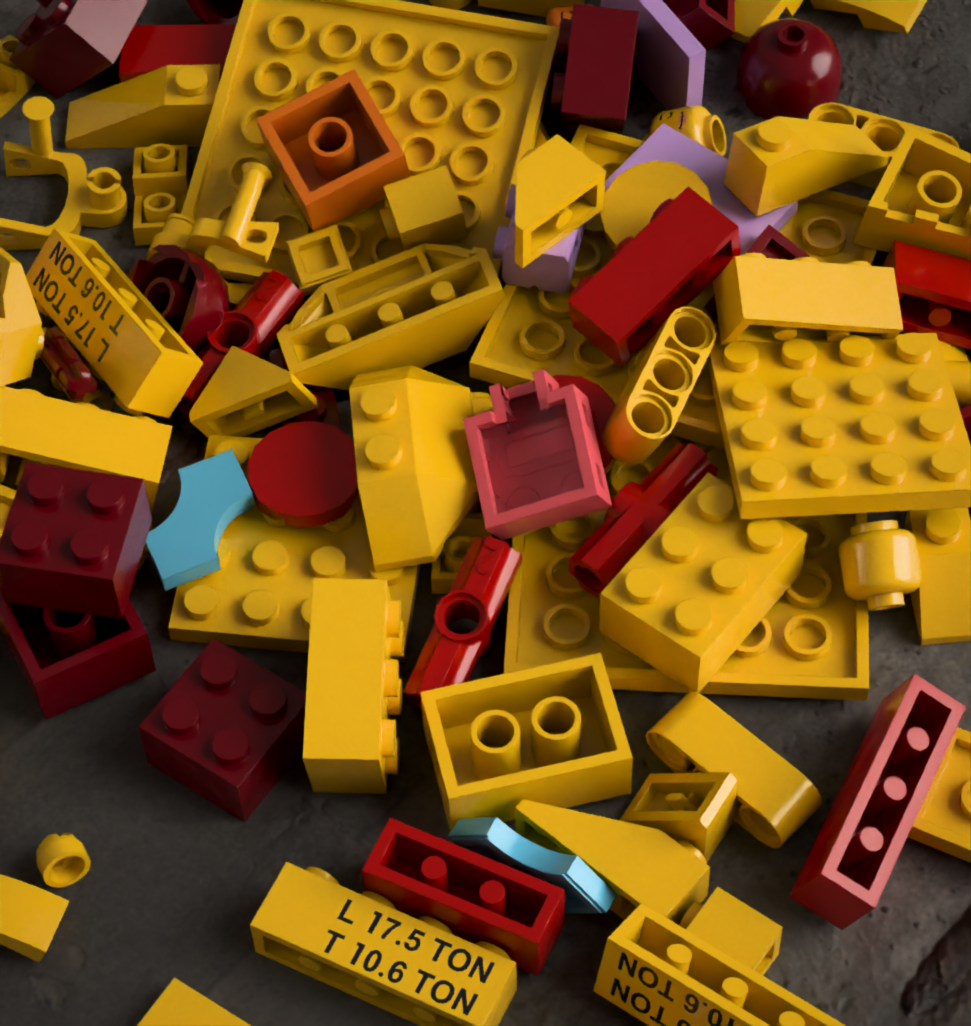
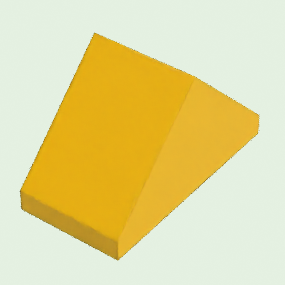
(248, 396)
(687, 807)

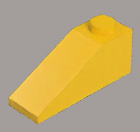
(150, 109)
(795, 159)
(630, 858)

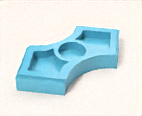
(208, 501)
(497, 841)

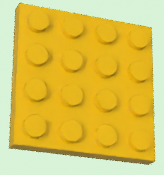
(841, 426)
(268, 572)

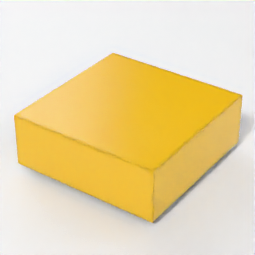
(318, 258)

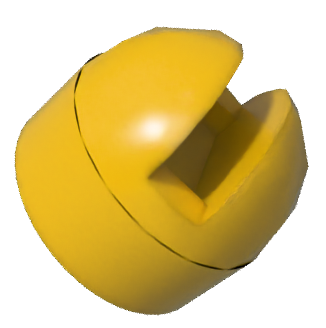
(62, 860)

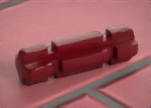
(67, 365)

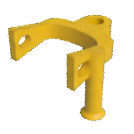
(91, 199)
(229, 234)

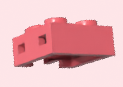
(536, 457)

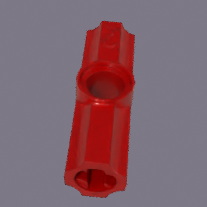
(251, 323)
(636, 516)
(474, 595)

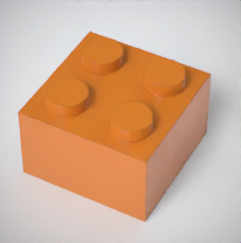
(333, 150)

